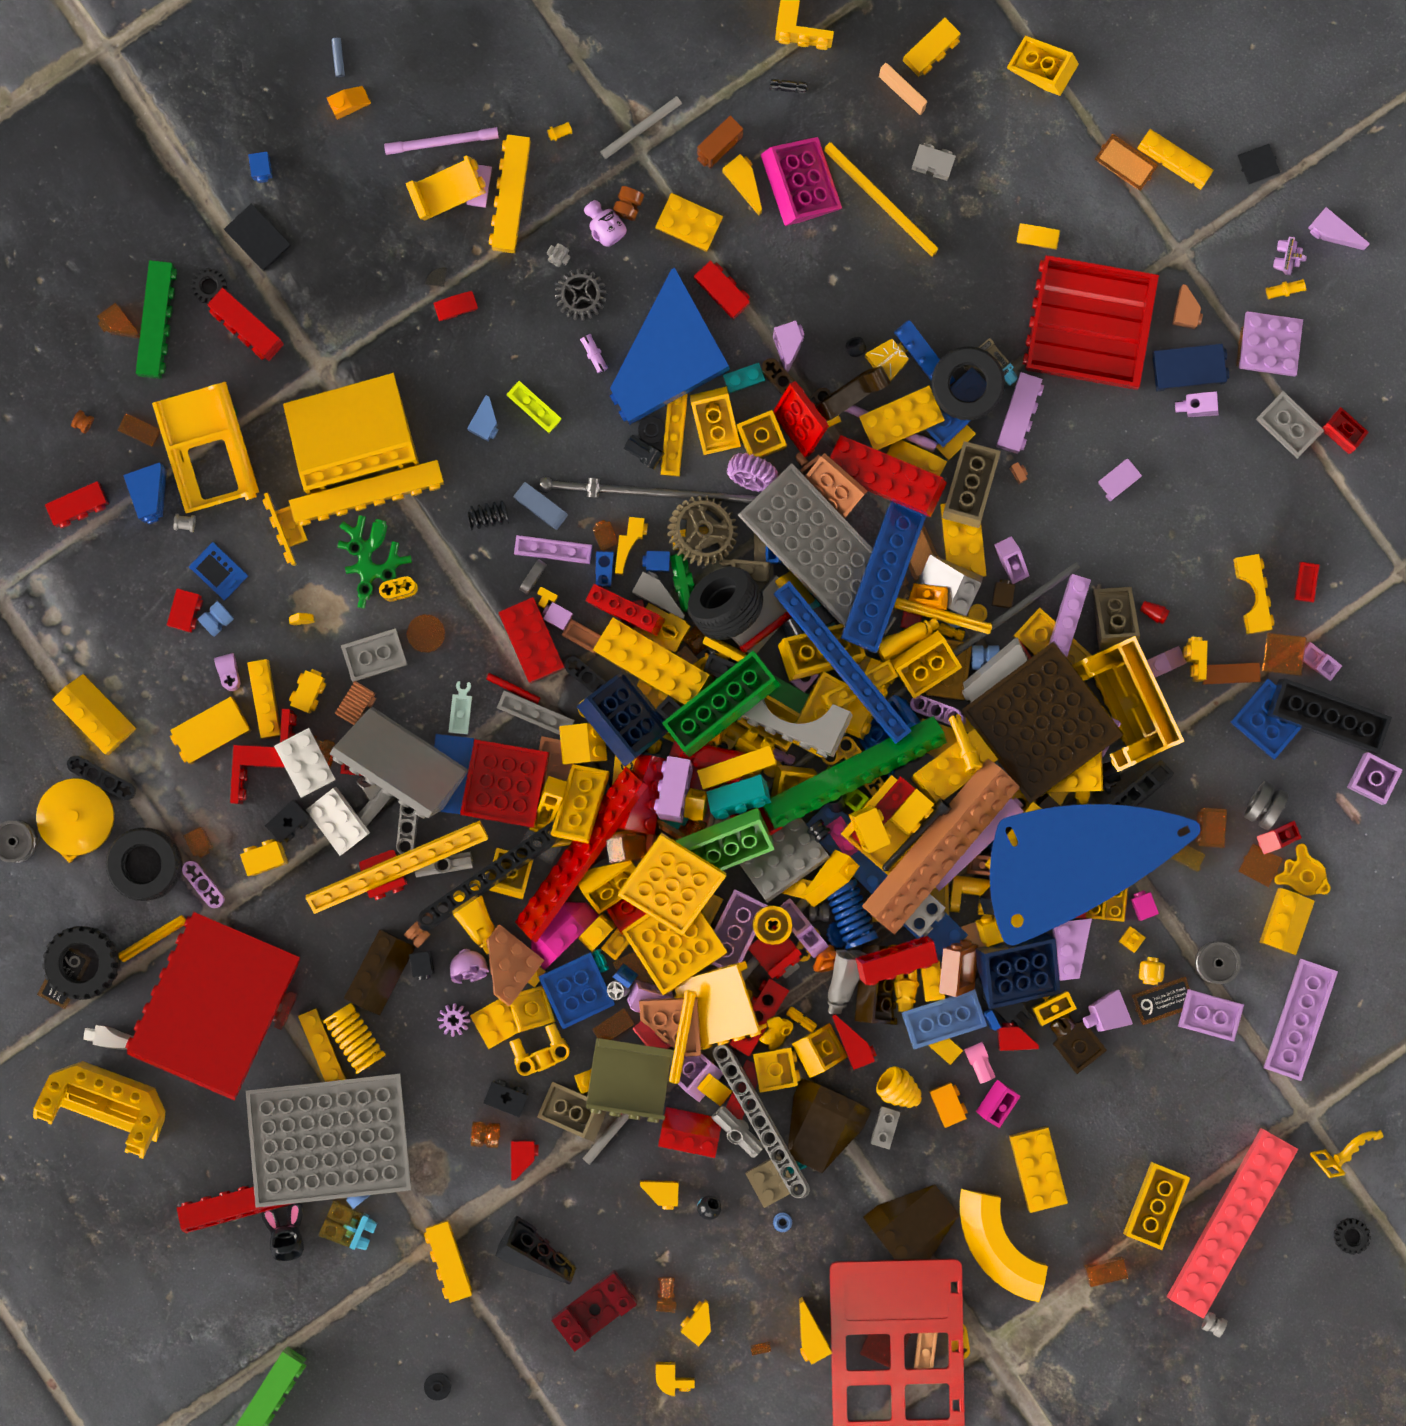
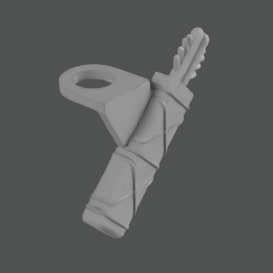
(377, 801)

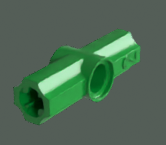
(682, 580)

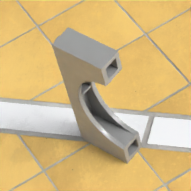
(820, 734)

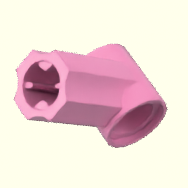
(978, 1059)

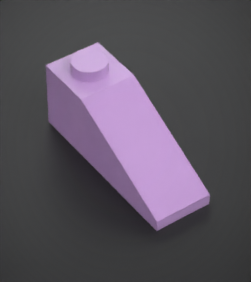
(1334, 230)

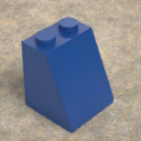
(148, 491)

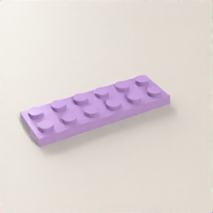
(1300, 1019)

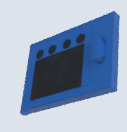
(218, 571)

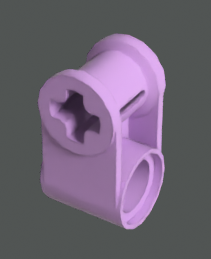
(227, 668)

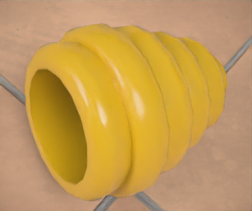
(898, 1088)

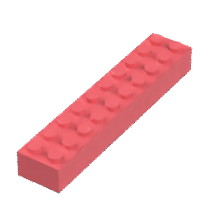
(1232, 1223)

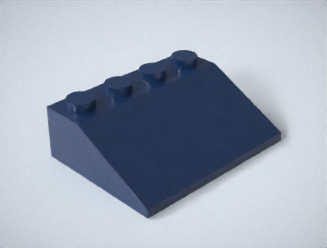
(623, 717)
(1019, 971)

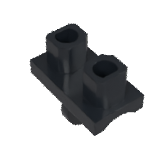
(1110, 777)

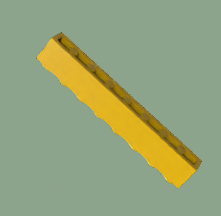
(366, 492)

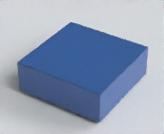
(625, 975)

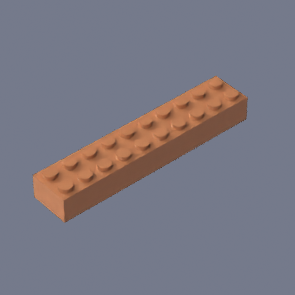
(941, 846)

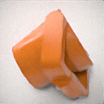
(825, 960)

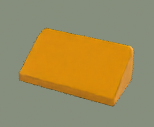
(930, 595)

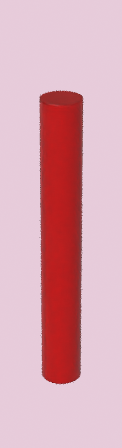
(513, 688)

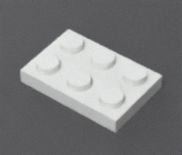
(305, 762)
(338, 821)

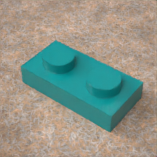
(744, 378)

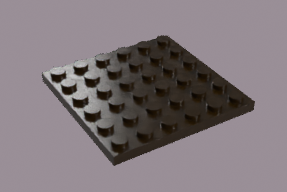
(1042, 722)

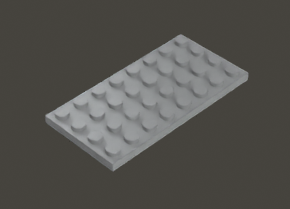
(810, 540)

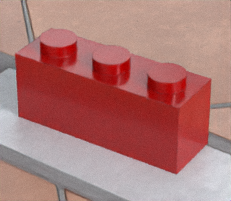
(722, 289)
(77, 505)

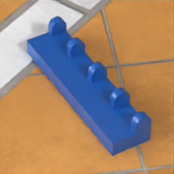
(918, 348)

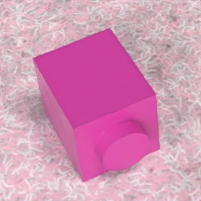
(1144, 905)

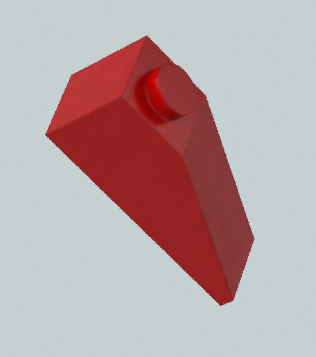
(856, 1048)

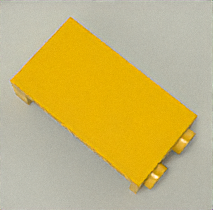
(446, 189)
(209, 730)

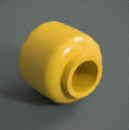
(1151, 971)

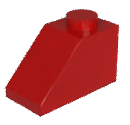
(1279, 837)
(1014, 1038)
(522, 1156)

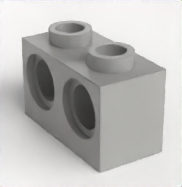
(921, 912)
(885, 1127)

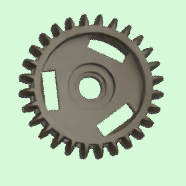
(694, 541)

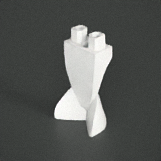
(106, 1037)

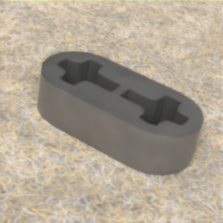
(533, 576)

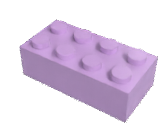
(736, 927)

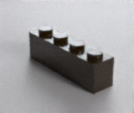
(875, 1001)

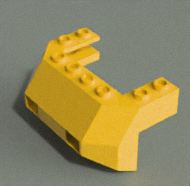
(1133, 700)
(106, 1099)

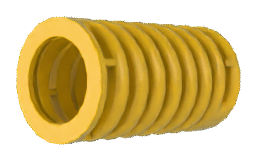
(350, 1035)

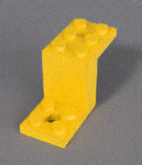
(788, 31)

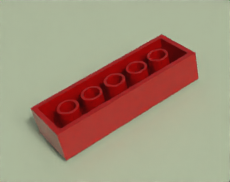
(889, 476)

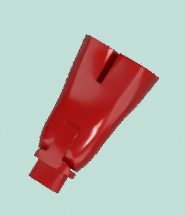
(712, 755)

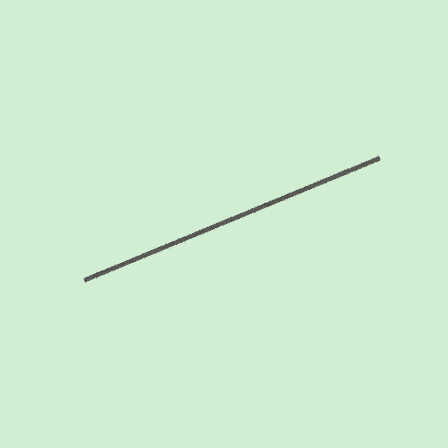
(972, 640)

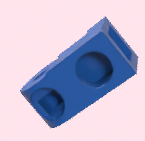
(604, 568)

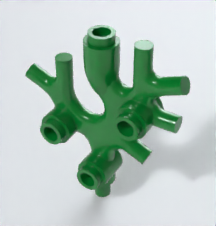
(365, 567)

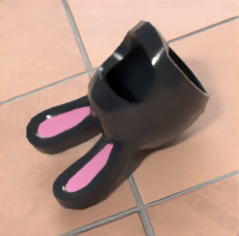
(285, 1240)

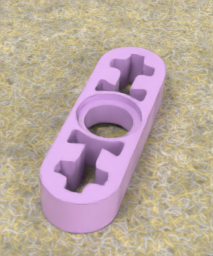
(208, 898)

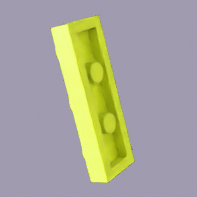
(534, 407)

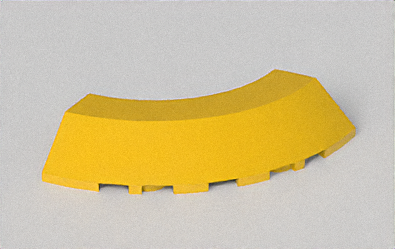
(993, 1249)

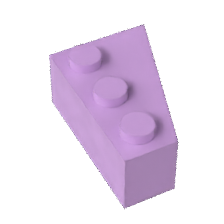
(1071, 947)

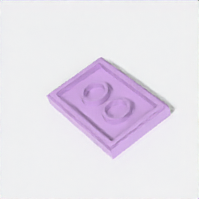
(1211, 1015)

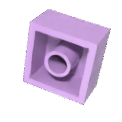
(1374, 778)

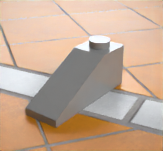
(654, 592)

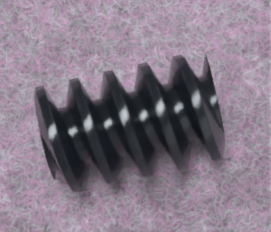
(488, 515)

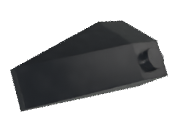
(529, 1251)

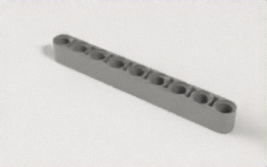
(769, 1126)

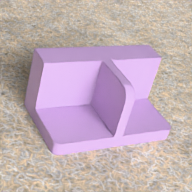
(1119, 479)

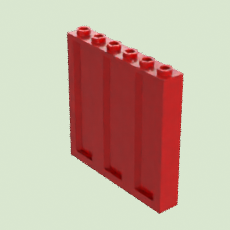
(1090, 322)

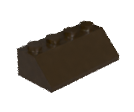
(379, 972)

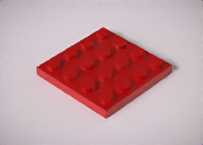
(504, 783)

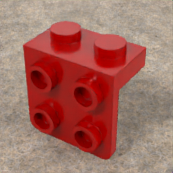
(394, 885)
(775, 957)

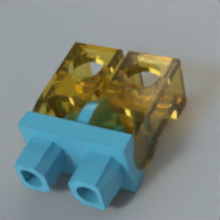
(353, 1224)

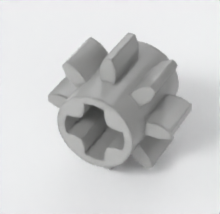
(558, 255)

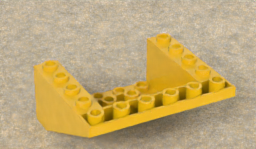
(349, 433)

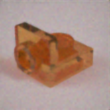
(604, 535)

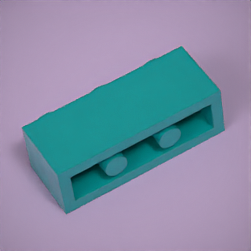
(738, 797)

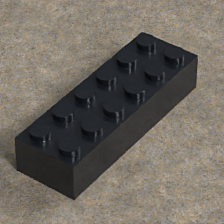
(1329, 716)

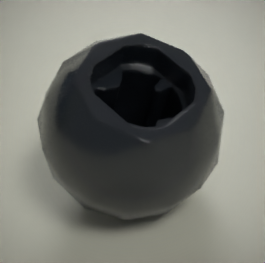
(709, 1207)

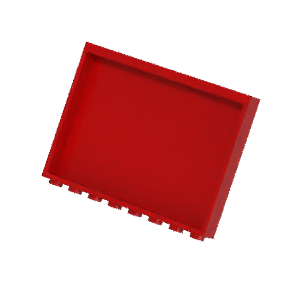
(212, 1005)

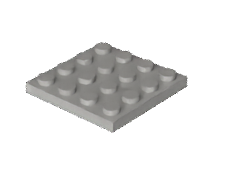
(793, 858)

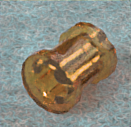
(666, 1287)

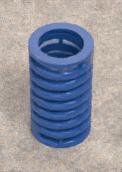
(852, 914)

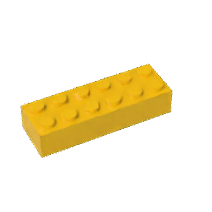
(651, 662)

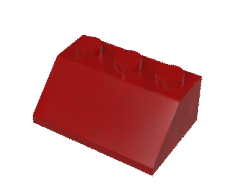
(689, 1132)

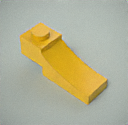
(636, 530)

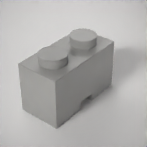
(933, 161)

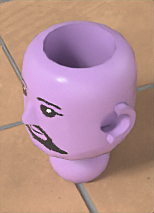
(606, 224)

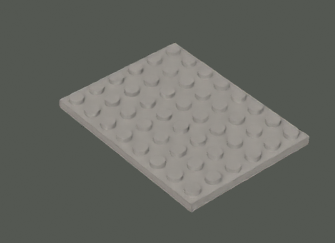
(328, 1140)

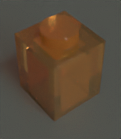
(198, 842)

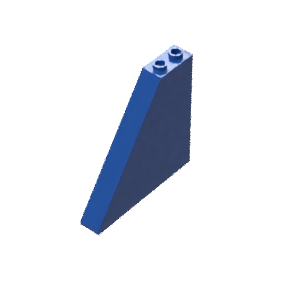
(668, 356)

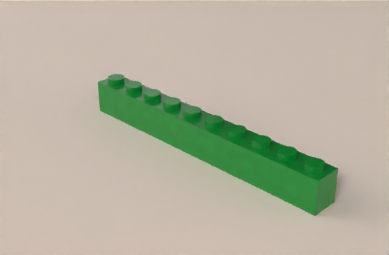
(853, 773)

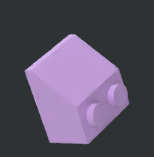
(694, 1072)

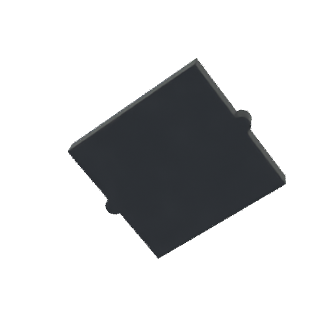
(1258, 164)

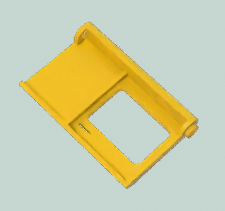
(198, 420)

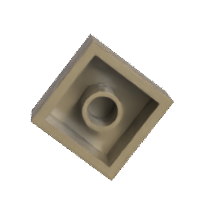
(768, 1182)

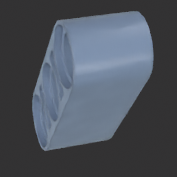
(540, 506)

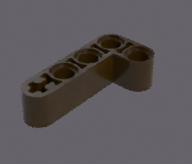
(784, 374)
(852, 392)

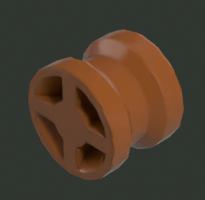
(82, 421)

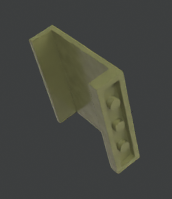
(629, 1080)

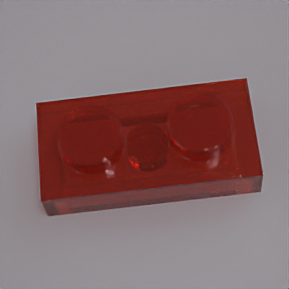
(288, 1002)

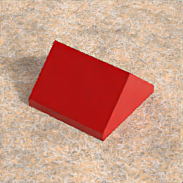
(1345, 430)

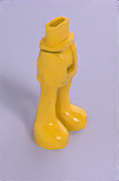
(905, 990)

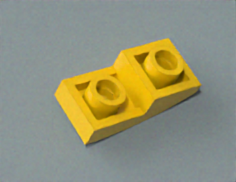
(1038, 236)

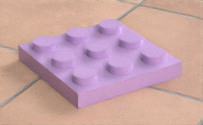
(1271, 344)

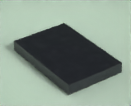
(257, 237)

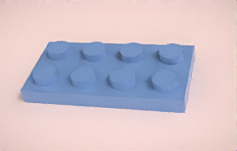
(944, 1019)

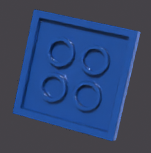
(1266, 732)
(576, 990)

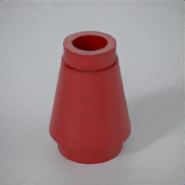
(1154, 611)

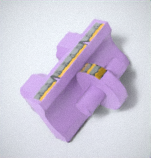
(1289, 247)

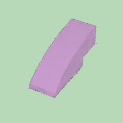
(804, 930)

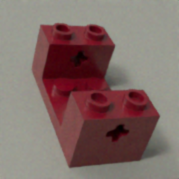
(579, 1324)

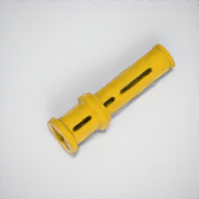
(967, 752)

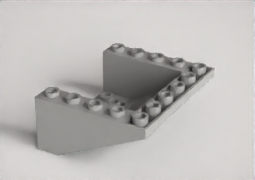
(399, 763)

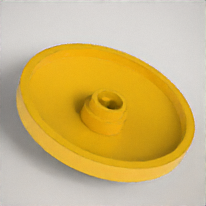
(75, 817)

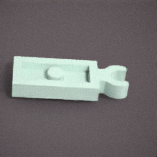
(460, 710)

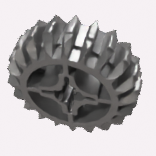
(573, 289)

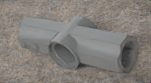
(455, 863)
(737, 1131)

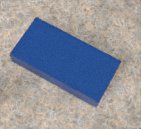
(991, 1020)

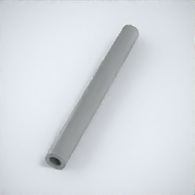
(641, 127)

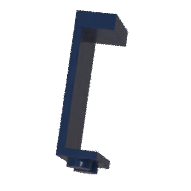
(1190, 366)

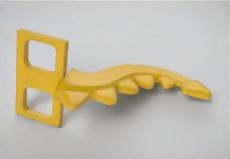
(1346, 1155)

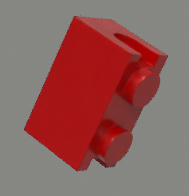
(184, 610)

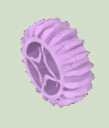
(751, 471)

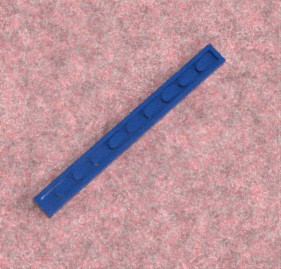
(842, 662)

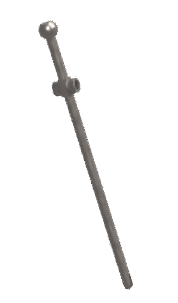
(593, 489)

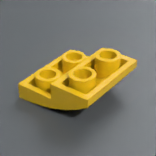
(1112, 909)

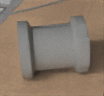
(184, 522)

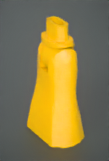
(898, 643)
(475, 920)

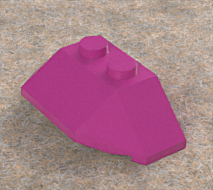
(563, 931)

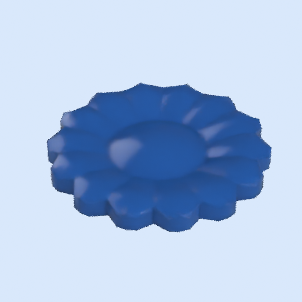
(834, 936)

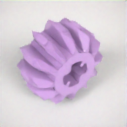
(458, 1015)

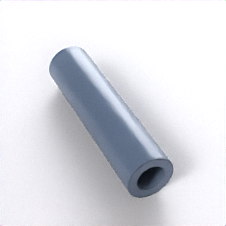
(338, 57)

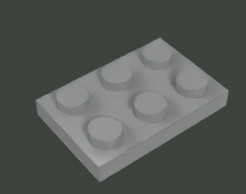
(1290, 424)
(374, 655)

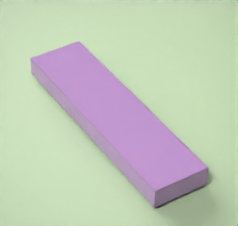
(553, 549)

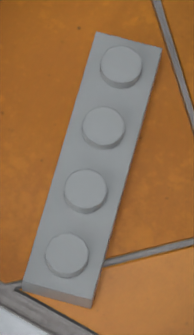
(532, 712)

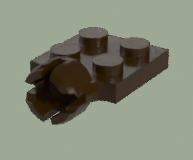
(1076, 1043)

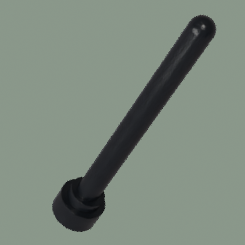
(941, 808)

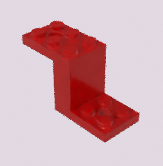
(257, 757)

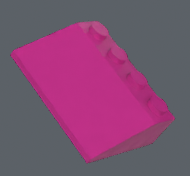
(800, 180)

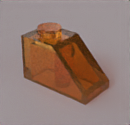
(116, 322)

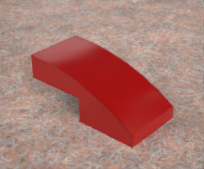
(455, 305)

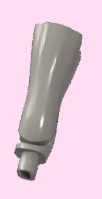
(843, 980)

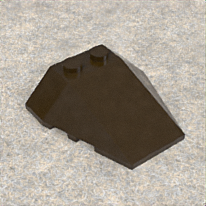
(822, 1124)
(913, 1223)

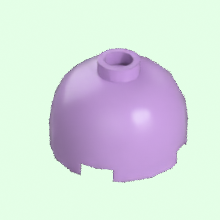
(468, 966)

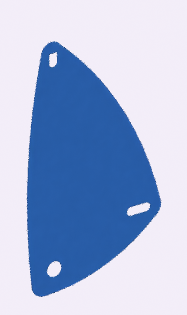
(1075, 861)

